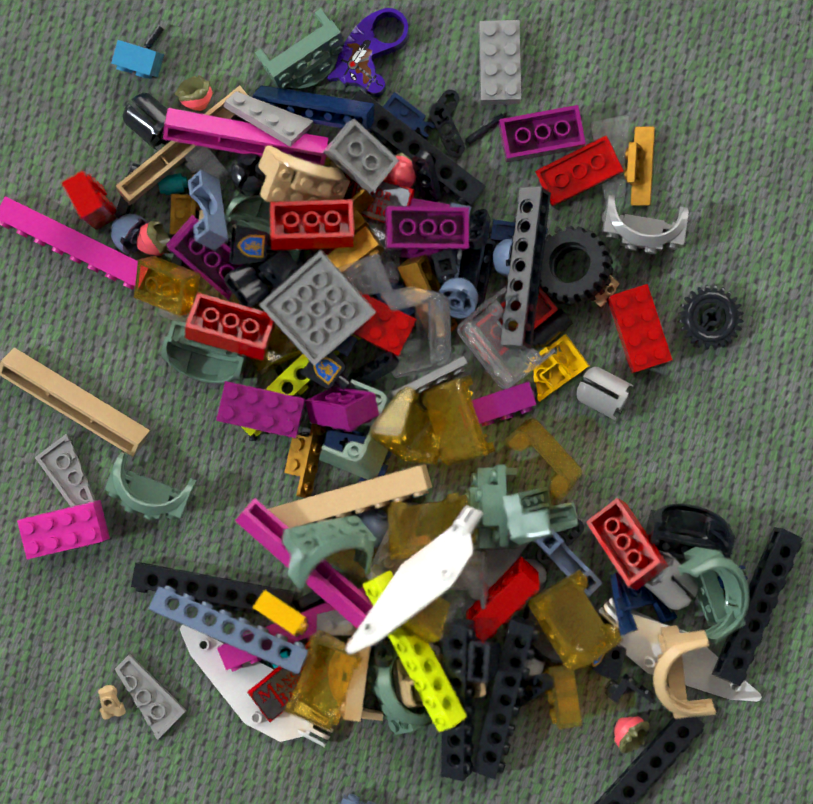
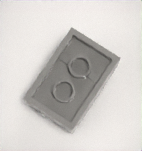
(360, 156)

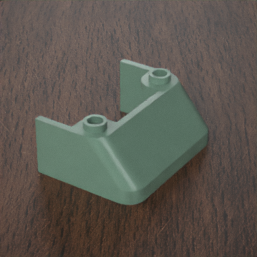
(358, 458)

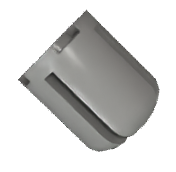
(598, 400)
(672, 586)

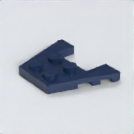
(631, 599)

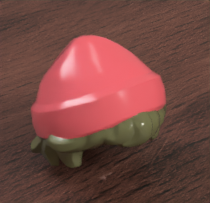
(195, 93)
(402, 172)
(153, 239)
(630, 733)

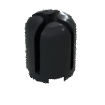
(142, 126)
(240, 174)

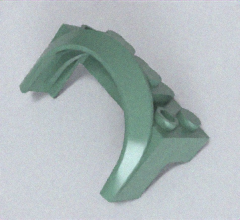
(296, 57)
(533, 515)
(318, 540)
(704, 567)
(383, 687)

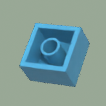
(136, 58)

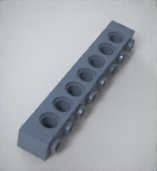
(165, 595)

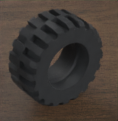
(592, 282)

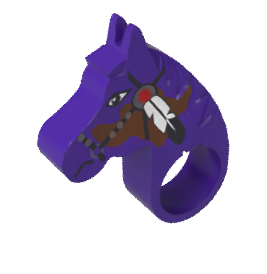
(356, 59)

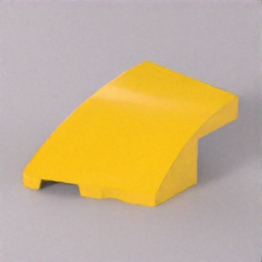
(558, 368)

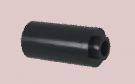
(551, 329)

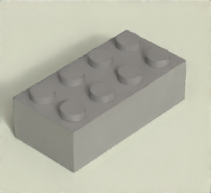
(499, 62)

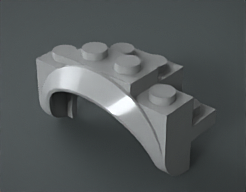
(642, 231)

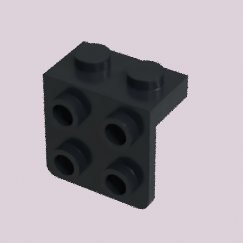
(616, 688)

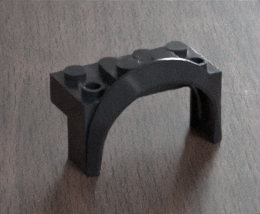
(689, 520)

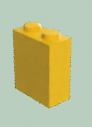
(281, 614)

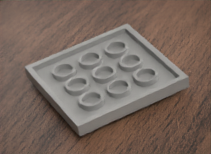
(317, 308)

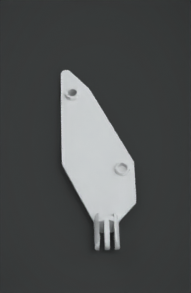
(420, 580)
(698, 664)
(235, 686)

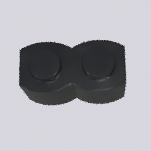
(246, 286)

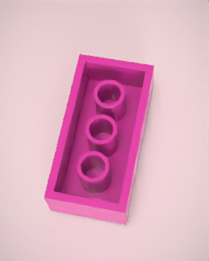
(63, 529)

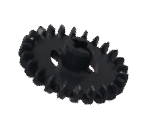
(699, 332)

